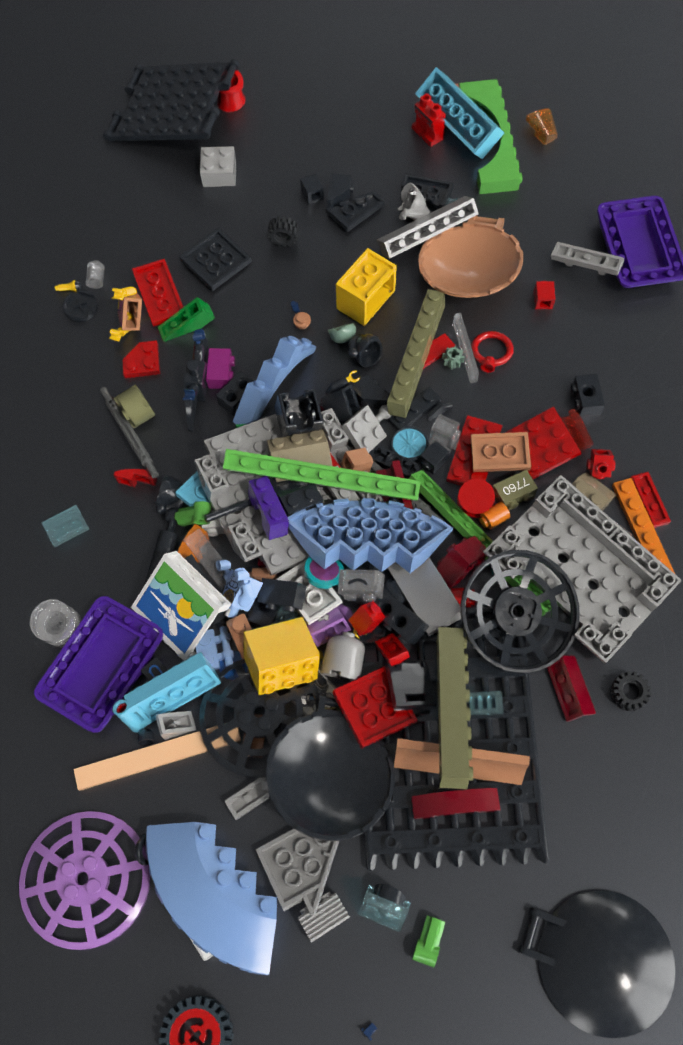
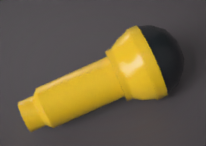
(73, 286)

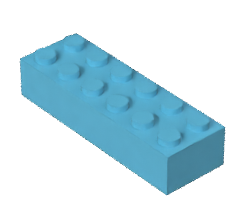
(462, 114)

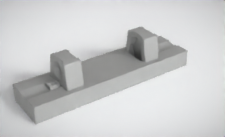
(587, 258)

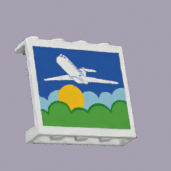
(179, 603)

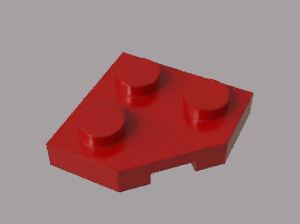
(142, 360)

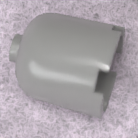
(343, 657)

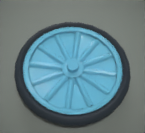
(409, 442)

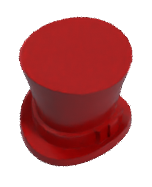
(233, 98)
(475, 497)

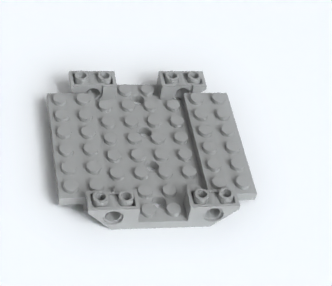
(230, 487)

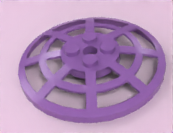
(94, 889)

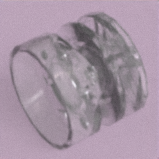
(49, 616)

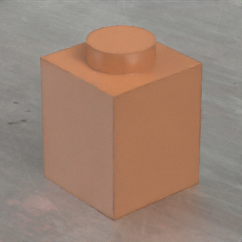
(357, 460)

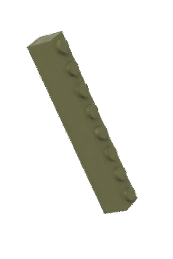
(416, 354)
(452, 709)

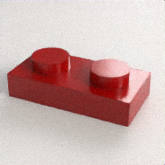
(392, 649)

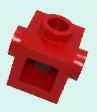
(601, 463)

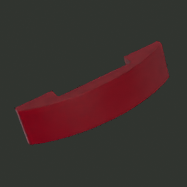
(455, 802)

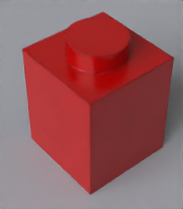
(544, 295)
(366, 618)

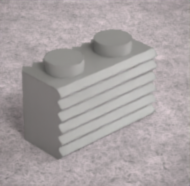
(328, 916)

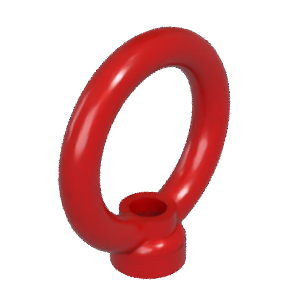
(489, 363)

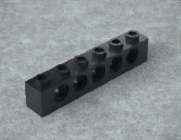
(414, 626)

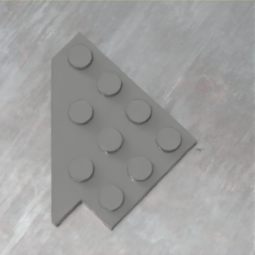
(298, 868)

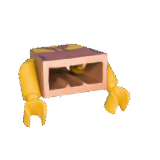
(128, 311)

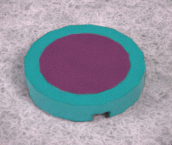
(322, 577)

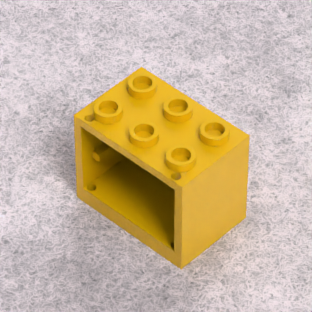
(365, 286)
(281, 655)

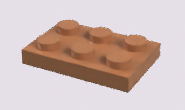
(500, 452)

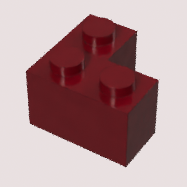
(460, 560)

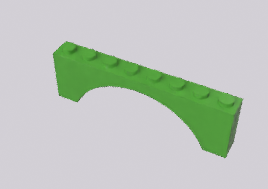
(503, 170)

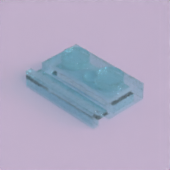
(65, 526)

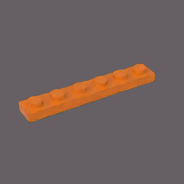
(639, 520)

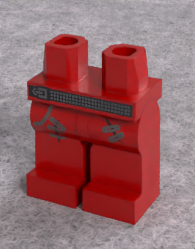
(429, 120)

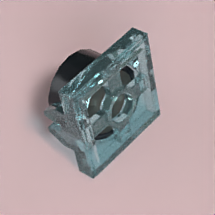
(385, 906)

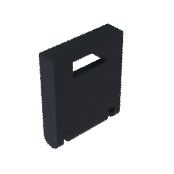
(410, 679)

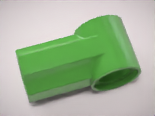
(193, 514)
(427, 946)

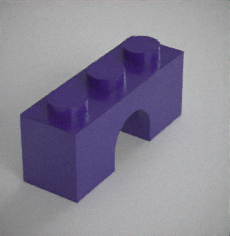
(273, 515)

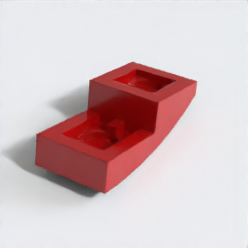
(131, 476)

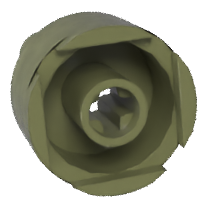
(134, 406)

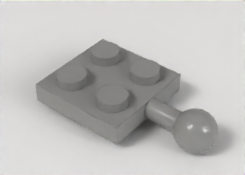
(365, 429)

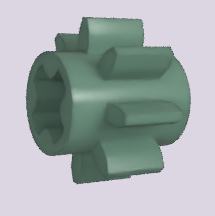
(453, 357)

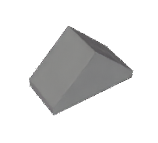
(175, 724)

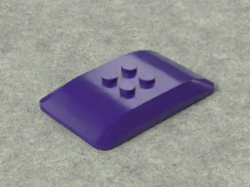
(645, 239)
(99, 664)

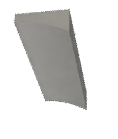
(427, 595)

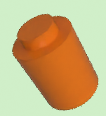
(494, 516)

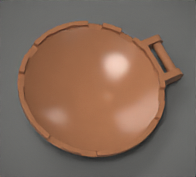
(471, 259)

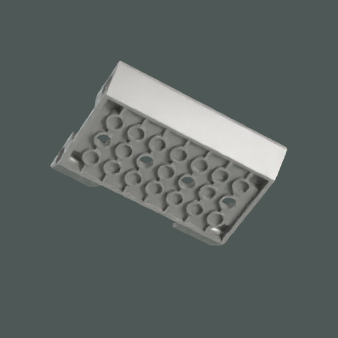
(595, 552)

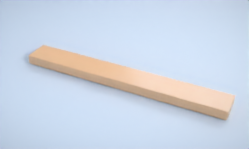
(147, 758)

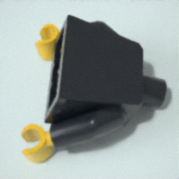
(341, 398)

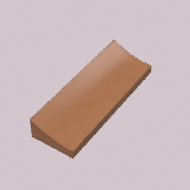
(485, 764)

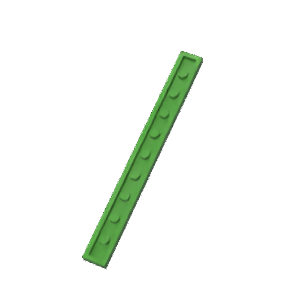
(321, 475)
(464, 524)

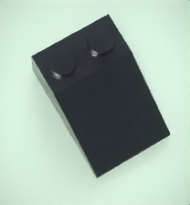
(296, 495)

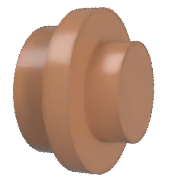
(302, 320)

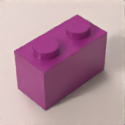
(219, 368)

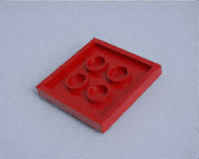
(548, 442)
(370, 709)

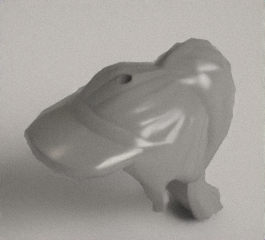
(413, 203)

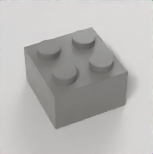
(218, 166)

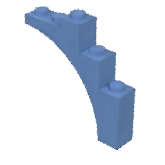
(272, 373)

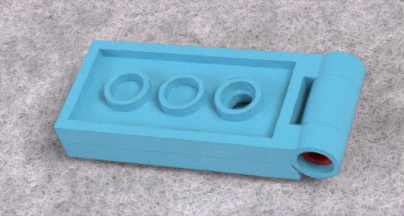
(166, 692)

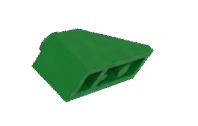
(188, 319)

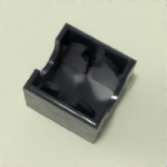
(298, 414)

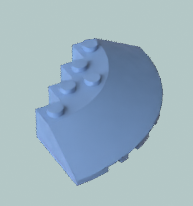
(369, 533)
(210, 897)

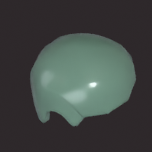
(343, 333)

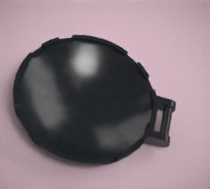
(325, 779)
(603, 962)

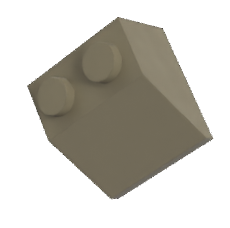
(594, 490)

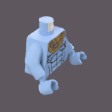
(239, 588)

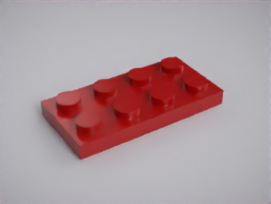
(158, 291)
(461, 467)

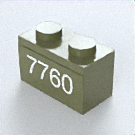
(515, 490)

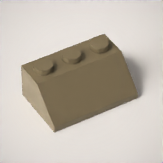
(304, 447)

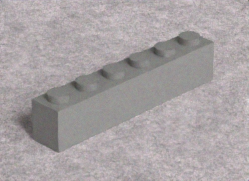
(427, 226)

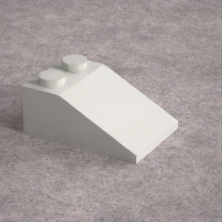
(316, 600)

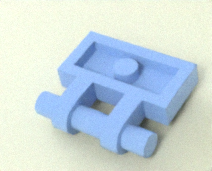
(208, 647)

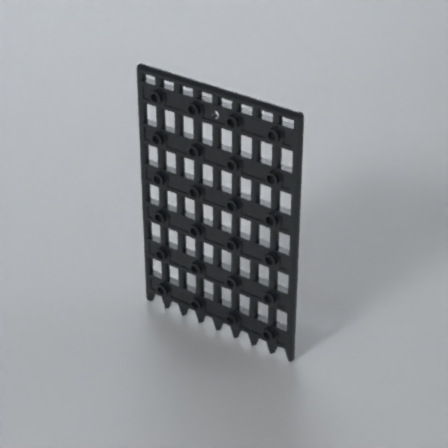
(477, 838)

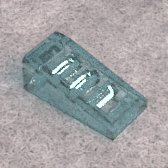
(489, 695)

